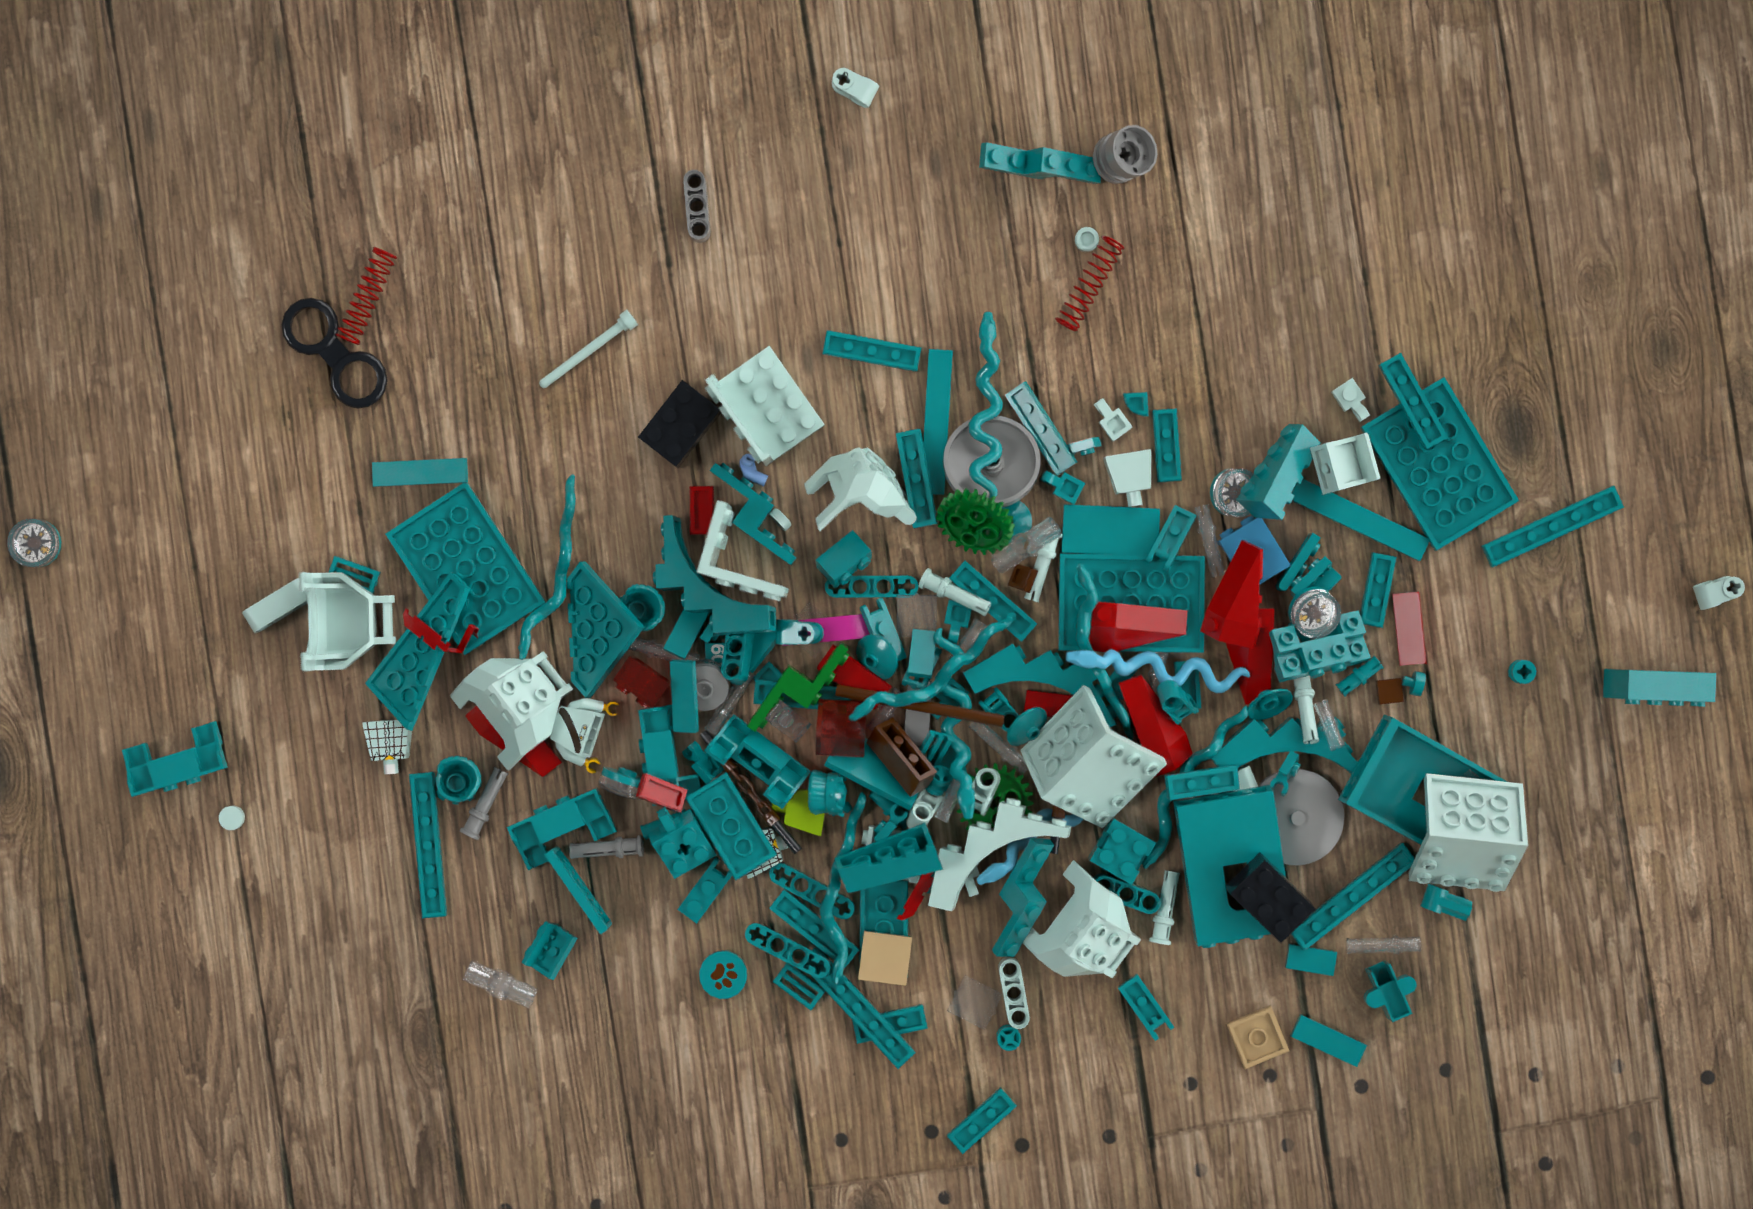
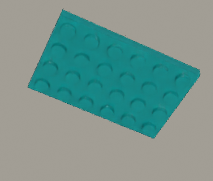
(1448, 484)
(463, 539)
(1135, 582)

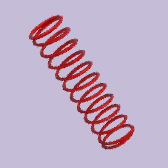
(377, 251)
(1068, 325)

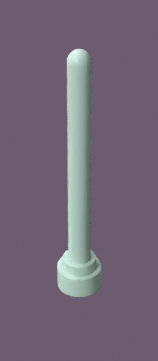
(624, 323)

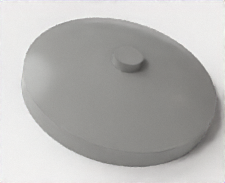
(1012, 473)
(1307, 817)

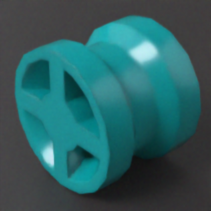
(1516, 671)
(940, 781)
(1011, 1041)

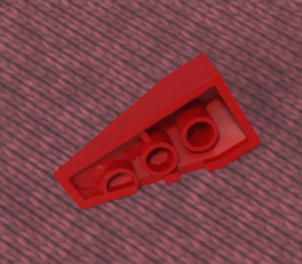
(1235, 605)
(1130, 626)
(1256, 660)
(1154, 725)
(539, 759)

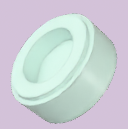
(1086, 239)
(780, 519)
(231, 817)

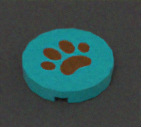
(723, 974)

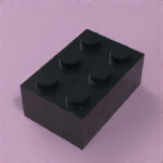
(680, 424)
(1270, 897)

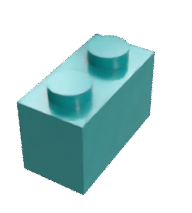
(844, 559)

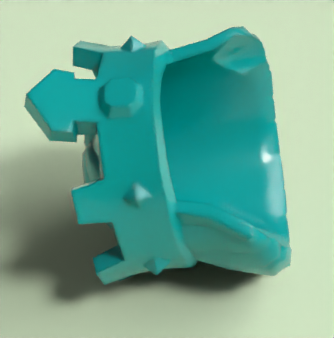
(645, 605)
(457, 779)
(827, 793)

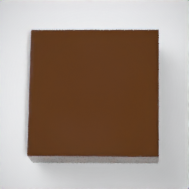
(1022, 578)
(1389, 691)

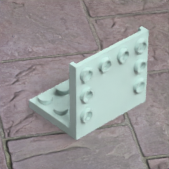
(765, 406)
(717, 540)
(1086, 764)
(1472, 833)

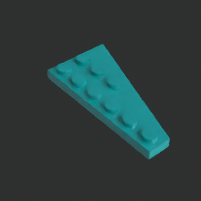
(411, 664)

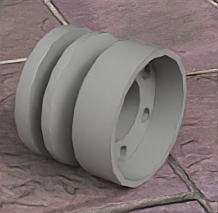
(1125, 154)

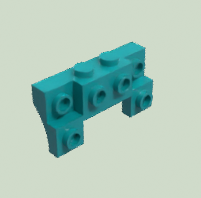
(1319, 655)
(660, 749)
(761, 758)
(187, 765)
(550, 823)

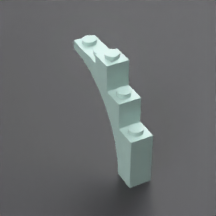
(983, 840)

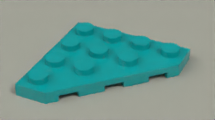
(600, 629)

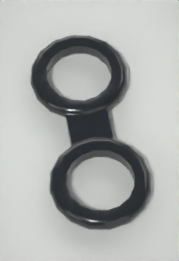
(334, 353)

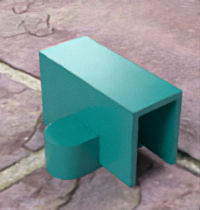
(1389, 991)

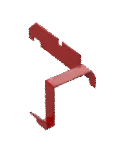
(432, 638)
(916, 896)

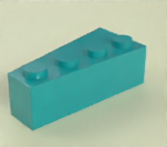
(1279, 473)
(1660, 686)
(889, 860)

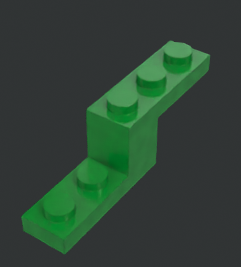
(799, 686)

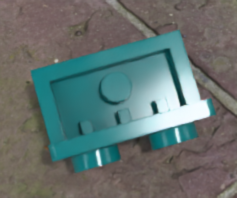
(1320, 575)
(549, 949)

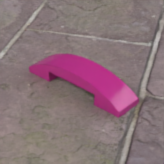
(841, 627)

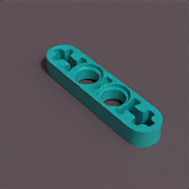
(871, 590)
(813, 887)
(787, 952)

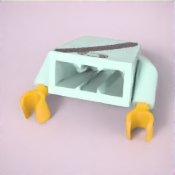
(578, 729)

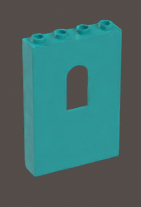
(1393, 771)
(1221, 833)

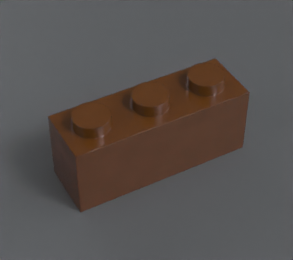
(901, 757)

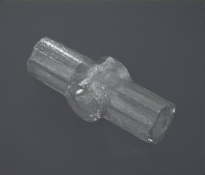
(1037, 538)
(500, 984)

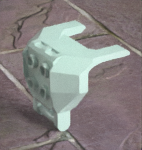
(864, 479)
(341, 620)
(515, 701)
(1088, 933)

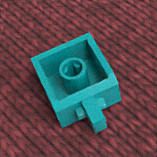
(681, 842)

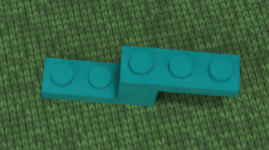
(1038, 163)
(754, 513)
(1022, 897)

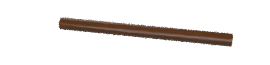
(928, 707)

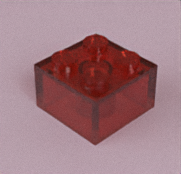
(642, 682)
(835, 731)

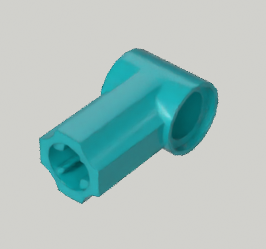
(1440, 901)

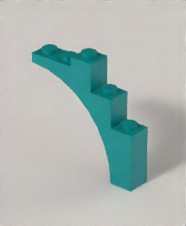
(680, 573)
(1009, 666)
(1253, 742)

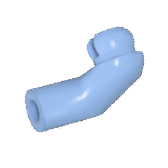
(749, 470)

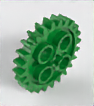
(975, 521)
(1007, 784)

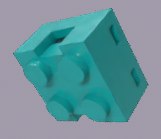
(1121, 850)

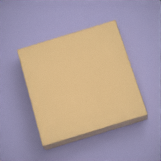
(885, 958)
(1257, 1037)

